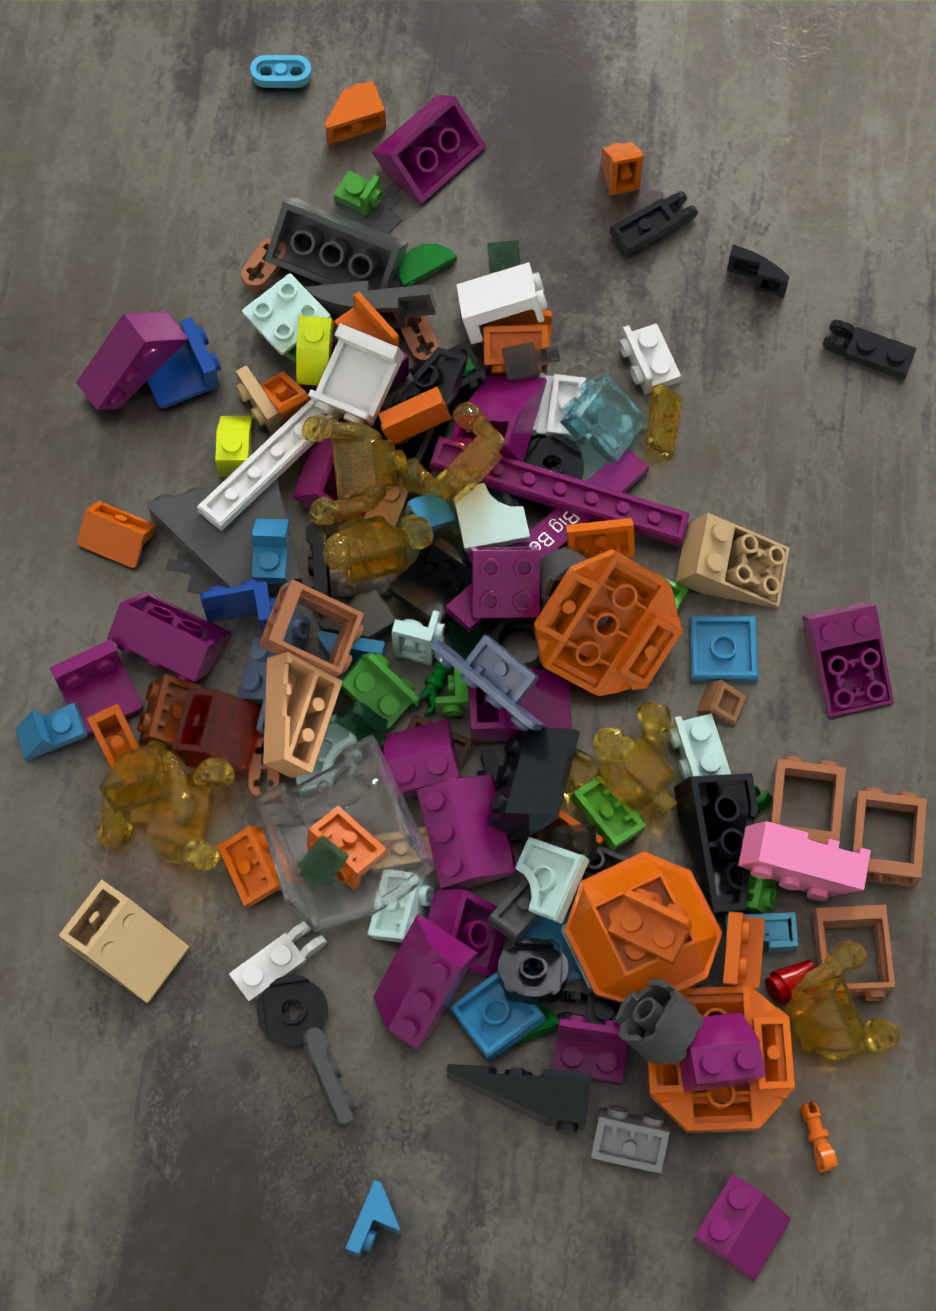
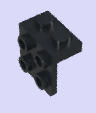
(433, 579)

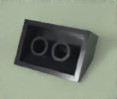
(532, 781)

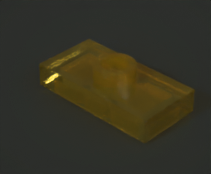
(663, 420)

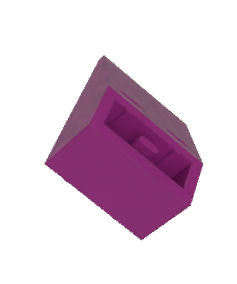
(510, 409)
(848, 658)
(546, 701)

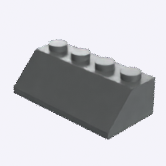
(333, 247)

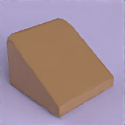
(722, 701)

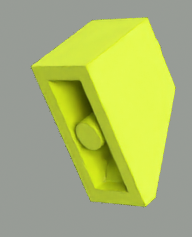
(313, 348)
(233, 443)

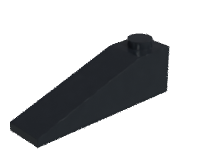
(440, 370)
(714, 821)
(552, 1098)

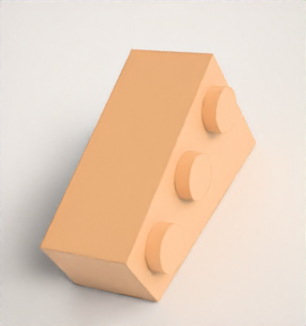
(296, 713)

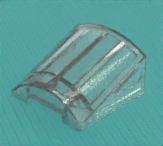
(373, 799)

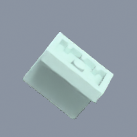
(278, 312)

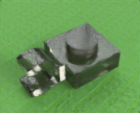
(524, 362)

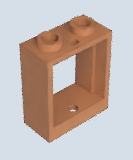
(281, 614)
(822, 770)
(885, 870)
(859, 917)

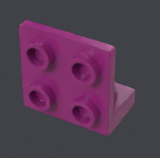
(505, 582)
(96, 682)
(591, 1049)

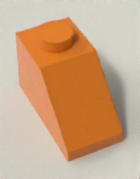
(355, 113)
(622, 167)

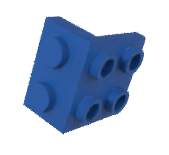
(187, 371)
(238, 602)

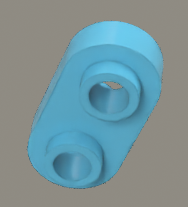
(281, 70)

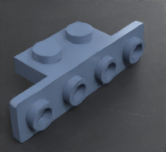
(497, 674)
(254, 676)

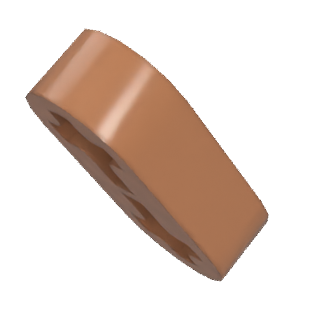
(257, 262)
(412, 340)
(257, 769)

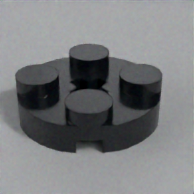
(556, 449)
(533, 989)
(277, 999)

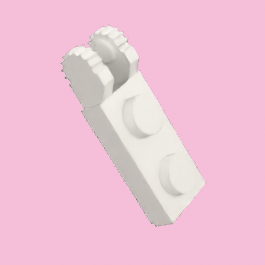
(275, 961)

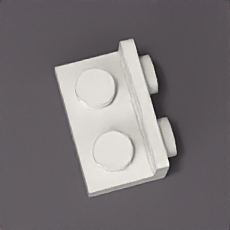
(649, 357)

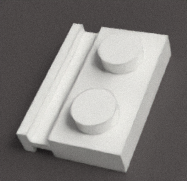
(557, 393)

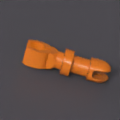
(823, 1152)

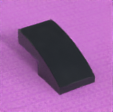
(767, 274)

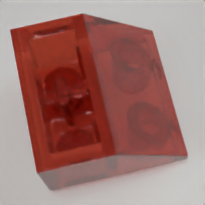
(216, 727)

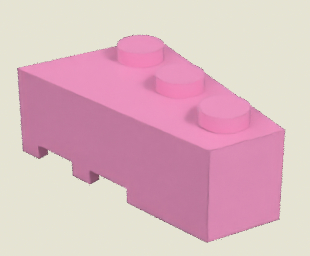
(802, 864)

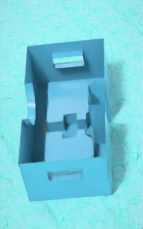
(775, 931)

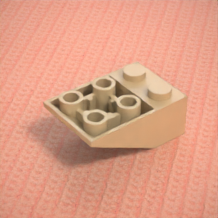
(731, 562)
(123, 941)

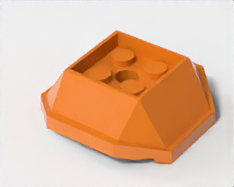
(629, 645)
(618, 967)
(731, 1107)

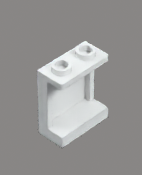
(499, 297)
(357, 376)

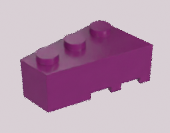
(130, 357)

